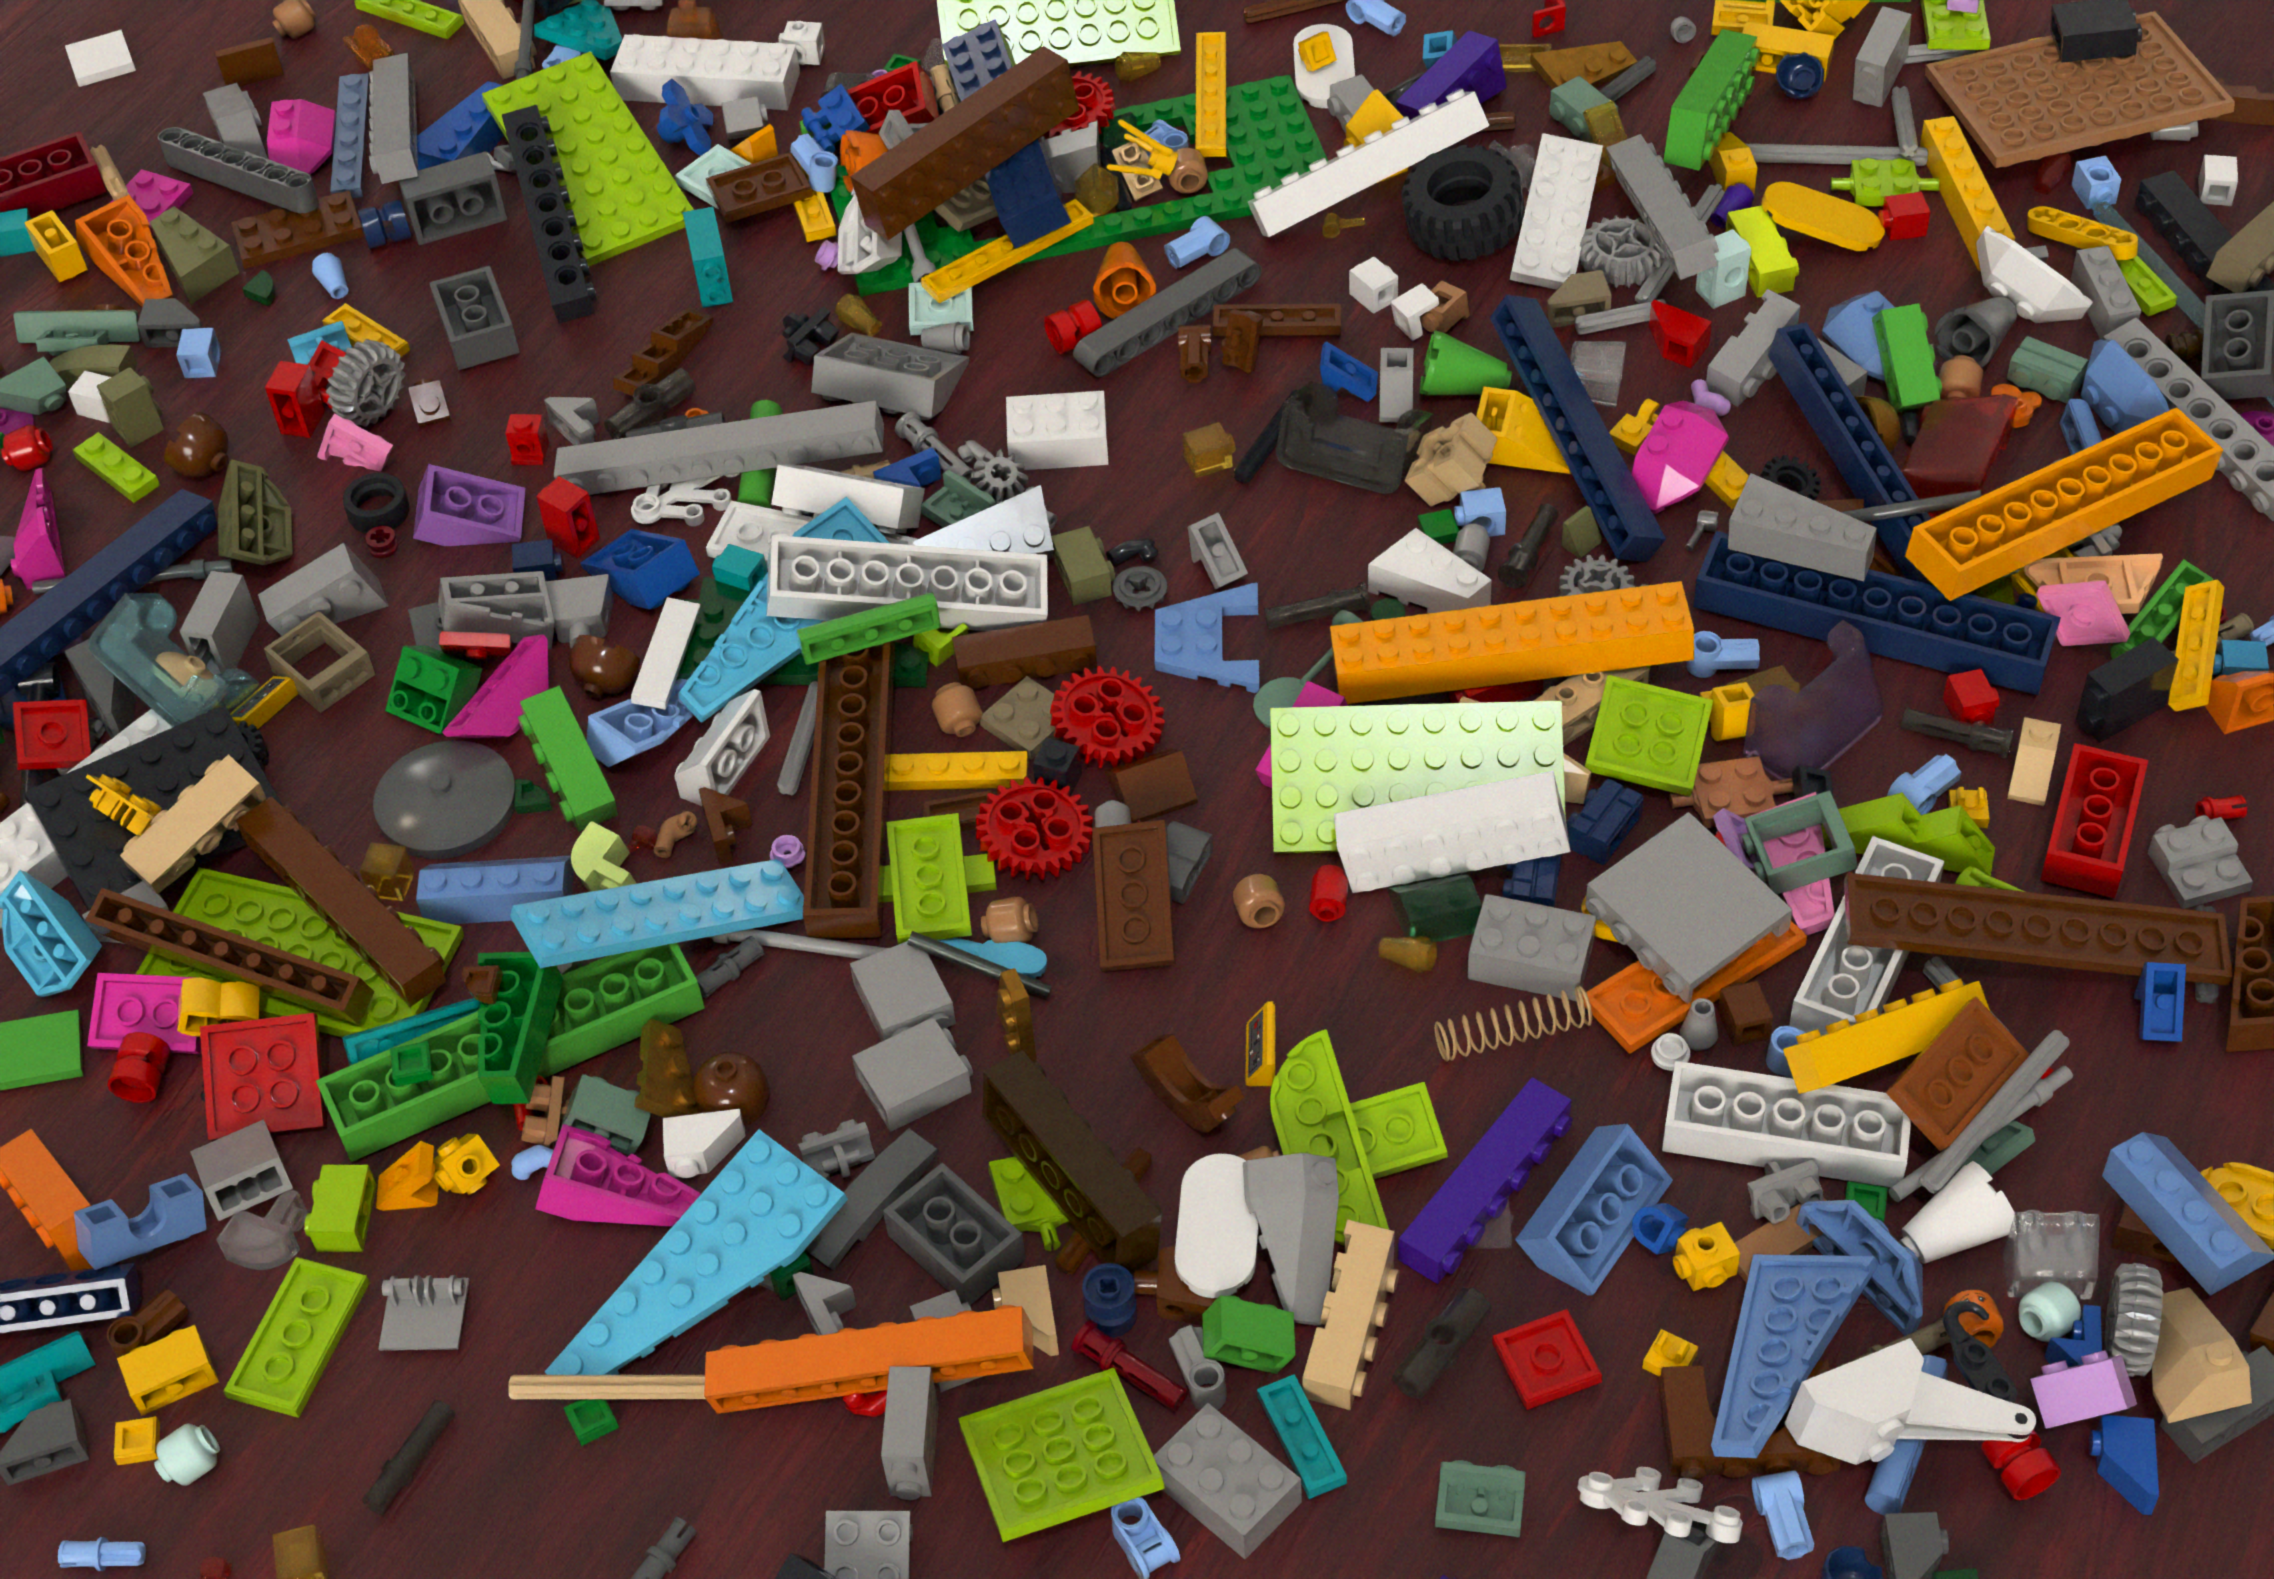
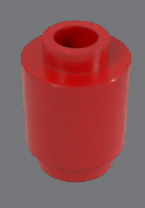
(1328, 893)

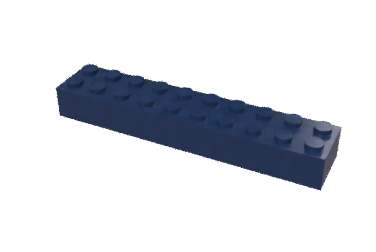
(1025, 183)
(1892, 612)

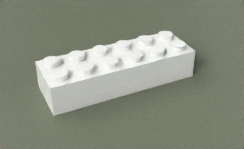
(706, 70)
(1452, 832)
(1856, 977)
(1765, 1119)

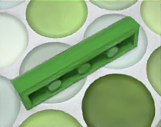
(758, 485)
(2162, 610)
(868, 628)

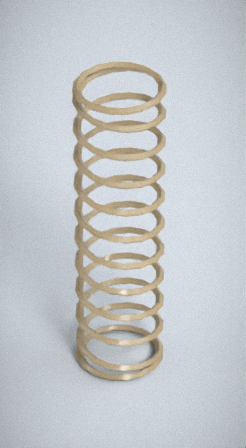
(1580, 1003)

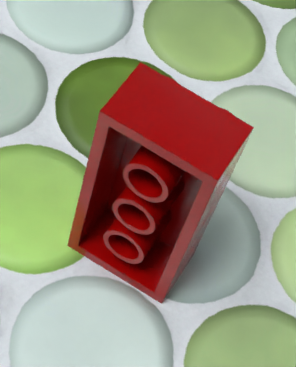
(2094, 820)

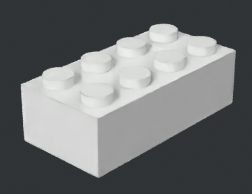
(815, 490)

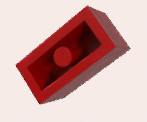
(295, 399)
(568, 516)

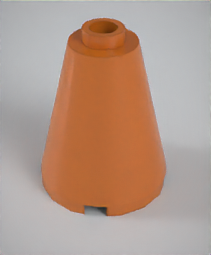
(859, 150)
(1122, 281)

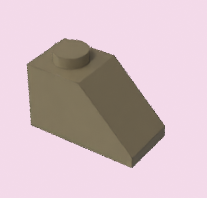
(1578, 296)

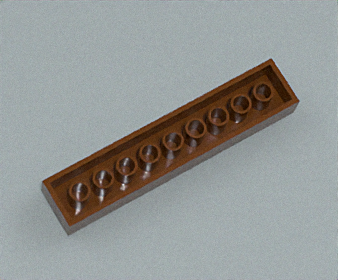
(849, 795)

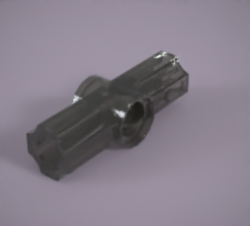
(650, 404)
(1430, 1359)

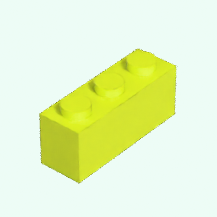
(1770, 260)

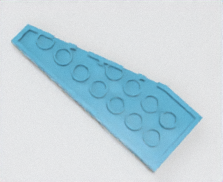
(761, 643)
(733, 1235)

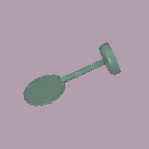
(1285, 690)

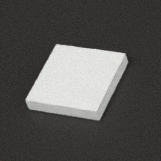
(100, 58)

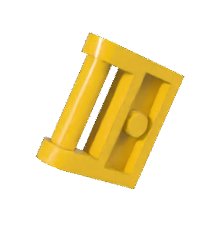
(1734, 13)

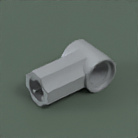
(1197, 1370)

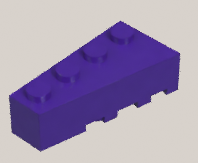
(1468, 65)

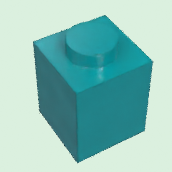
(13, 232)
(739, 567)

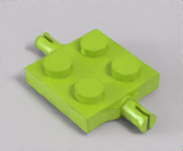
(1875, 179)
(1024, 1201)

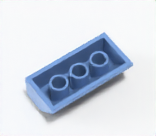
(490, 888)
(1592, 1207)
(2185, 1211)

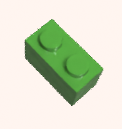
(1248, 1334)

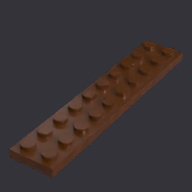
(2034, 927)

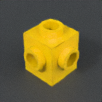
(463, 1164)
(1706, 1256)

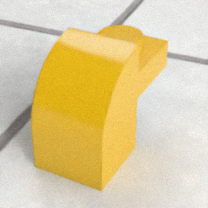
(1729, 710)

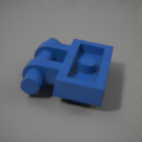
(838, 110)

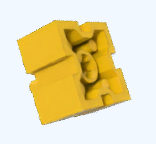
(1824, 15)

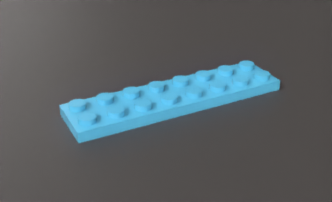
(658, 912)

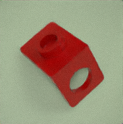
(1556, 10)

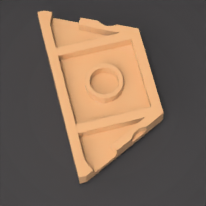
(2126, 575)

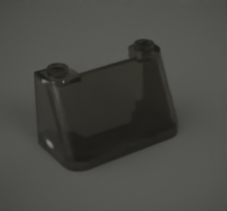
(1346, 448)

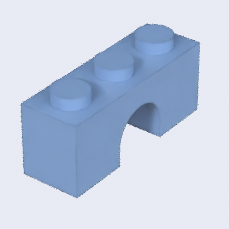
(172, 1215)

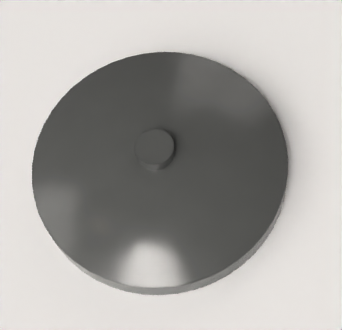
(445, 799)

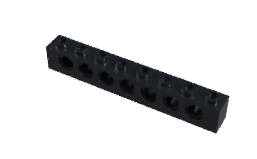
(548, 214)

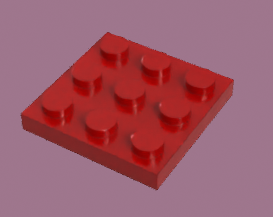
(262, 1073)

